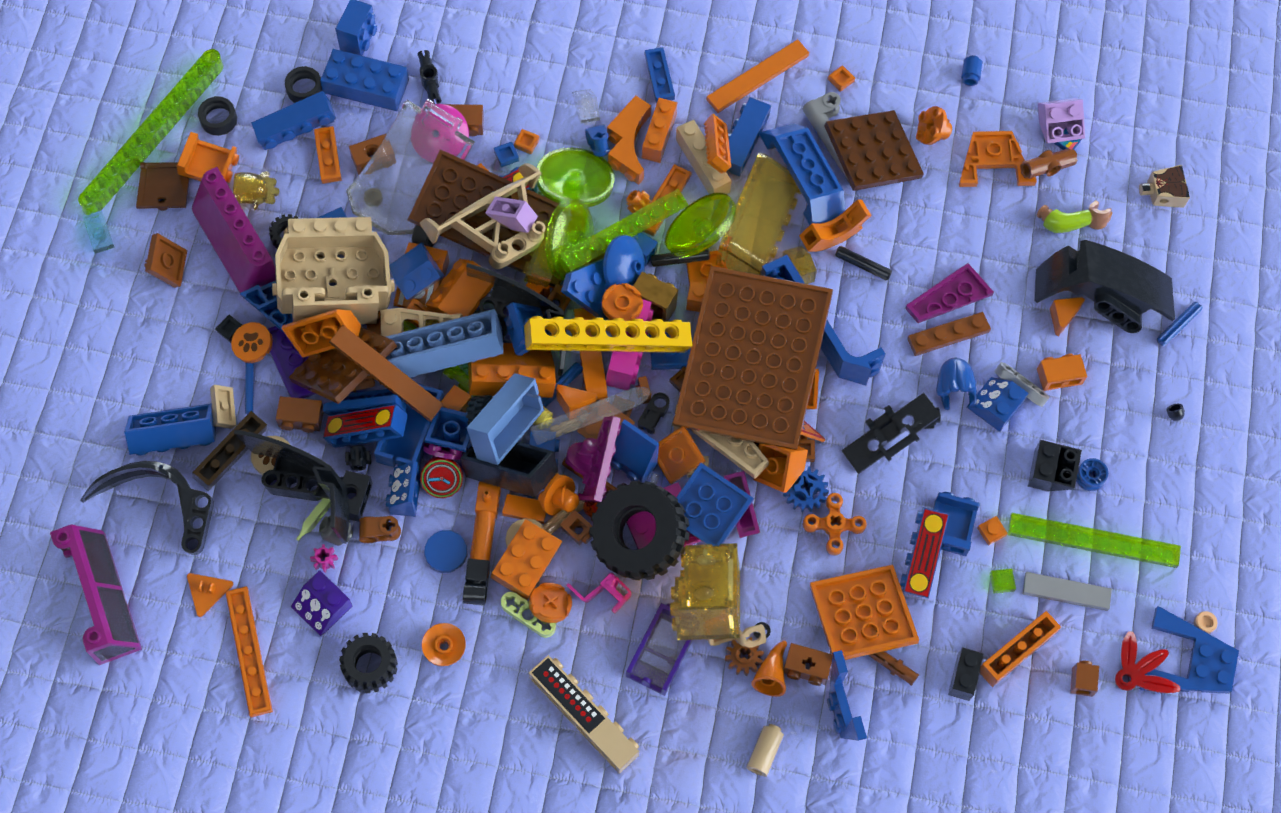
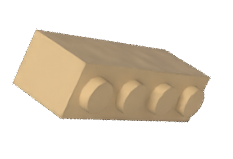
(694, 147)

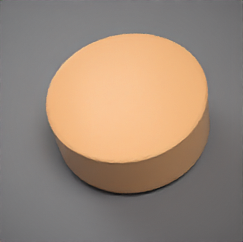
(1206, 621)

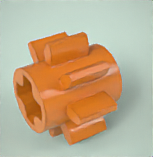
(637, 200)

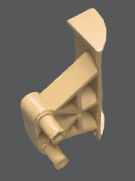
(502, 253)

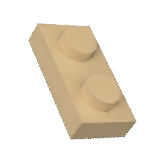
(223, 406)

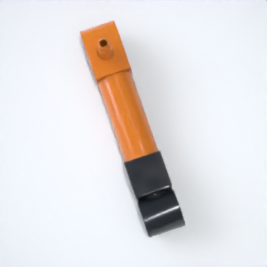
(479, 562)

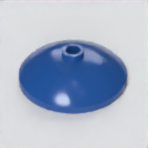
(623, 261)

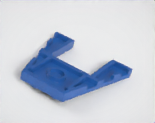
(1211, 660)
(848, 727)

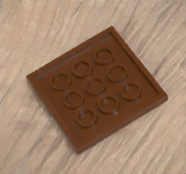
(873, 150)
(333, 373)

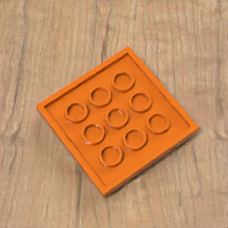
(864, 612)

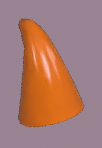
(770, 675)

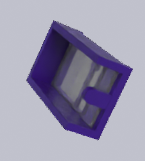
(658, 653)

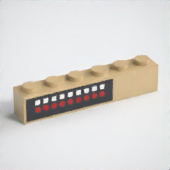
(584, 714)

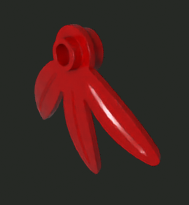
(1144, 666)

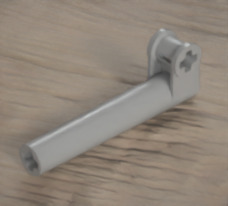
(818, 112)

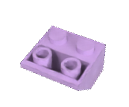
(1062, 114)

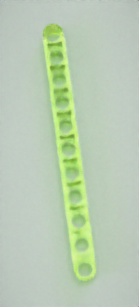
(150, 140)

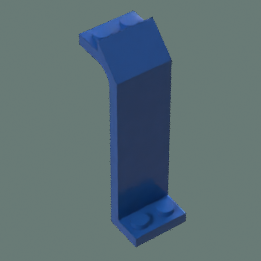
(845, 365)

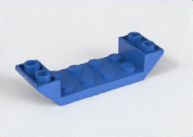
(808, 170)

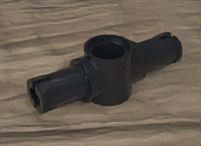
(429, 70)

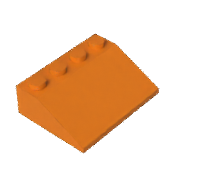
(491, 374)

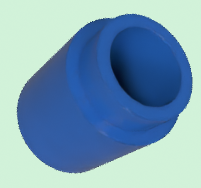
(971, 70)

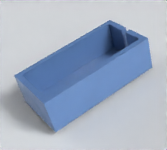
(505, 419)

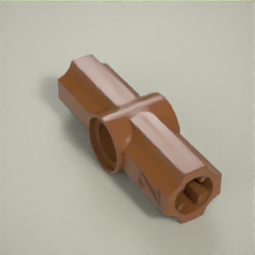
(1049, 163)

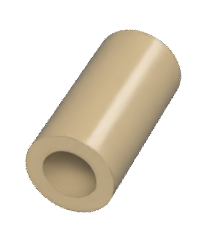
(765, 750)

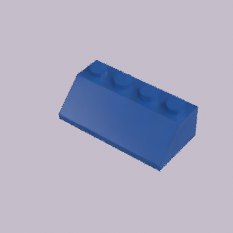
(170, 429)

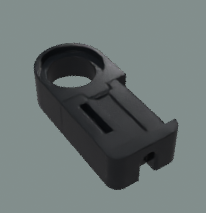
(652, 413)

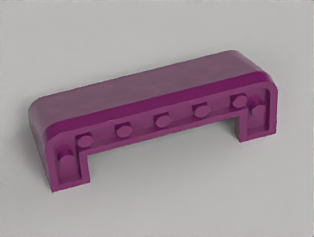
(231, 233)

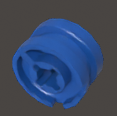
(1100, 474)

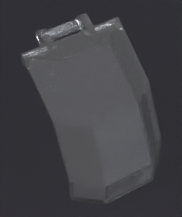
(401, 165)

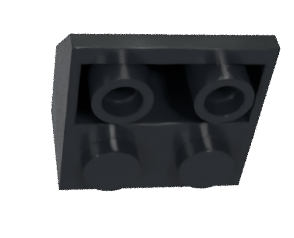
(1054, 467)

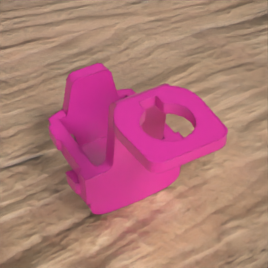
(610, 584)

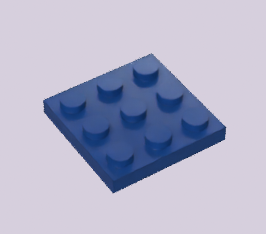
(712, 505)

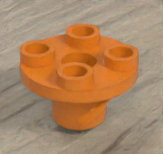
(933, 126)
(559, 495)

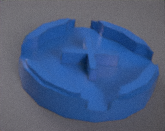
(445, 551)

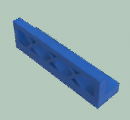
(364, 401)

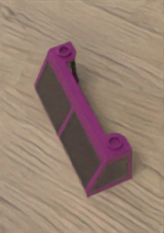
(113, 624)

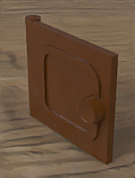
(160, 182)

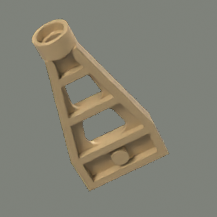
(393, 319)

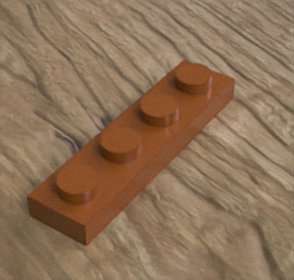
(948, 333)

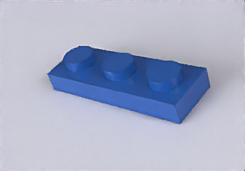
(659, 74)

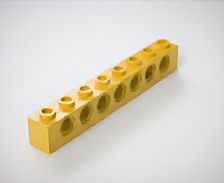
(579, 341)

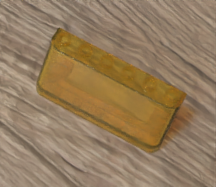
(759, 217)

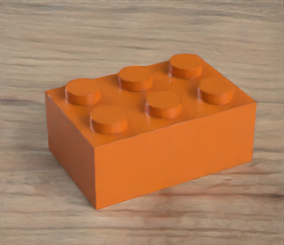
(526, 559)

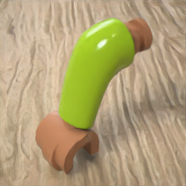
(1065, 222)

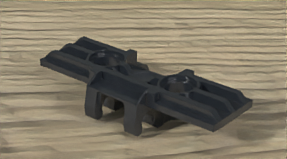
(889, 427)

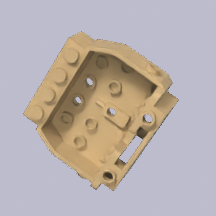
(359, 277)

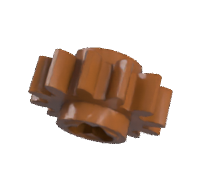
(743, 664)

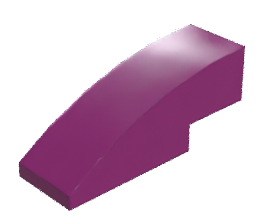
(748, 523)

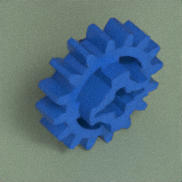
(812, 483)

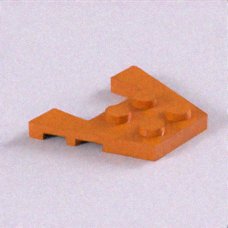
(993, 150)

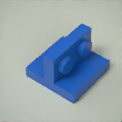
(515, 322)

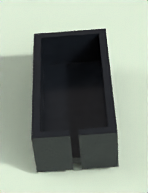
(522, 470)

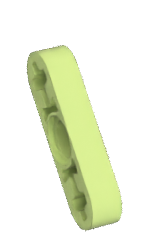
(528, 623)

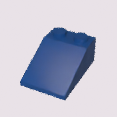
(635, 453)

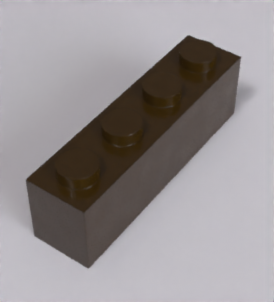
(227, 452)

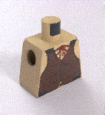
(1167, 187)

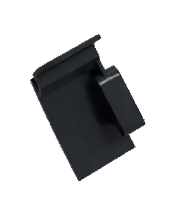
(1112, 279)
(508, 291)
(307, 471)

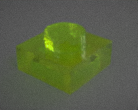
(1002, 581)

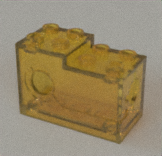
(707, 593)

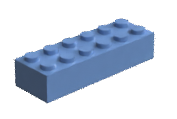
(447, 344)

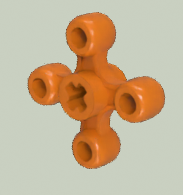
(834, 517)

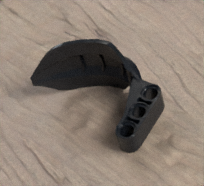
(188, 497)

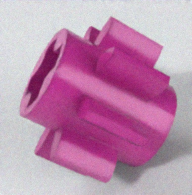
(329, 560)

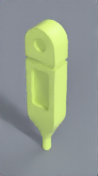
(314, 517)

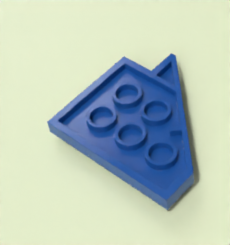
(587, 287)

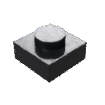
(228, 327)

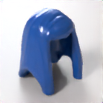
(955, 376)

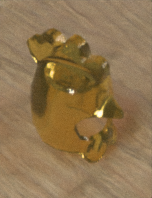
(255, 188)

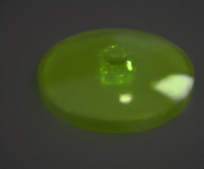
(575, 175)
(700, 225)
(567, 227)

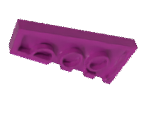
(952, 293)
(600, 461)

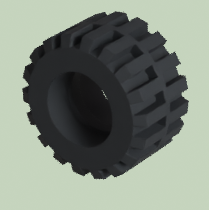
(362, 646)

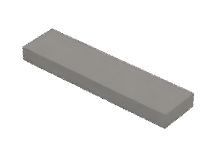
(1067, 591)

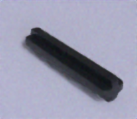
(670, 259)
(863, 263)

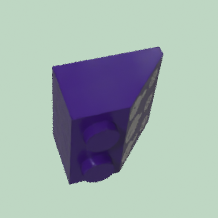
(321, 603)

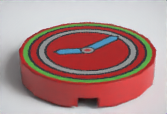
(441, 477)

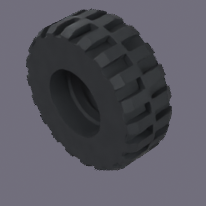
(612, 517)

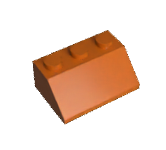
(458, 291)
(314, 333)

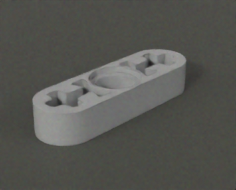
(1035, 393)

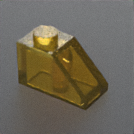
(803, 263)

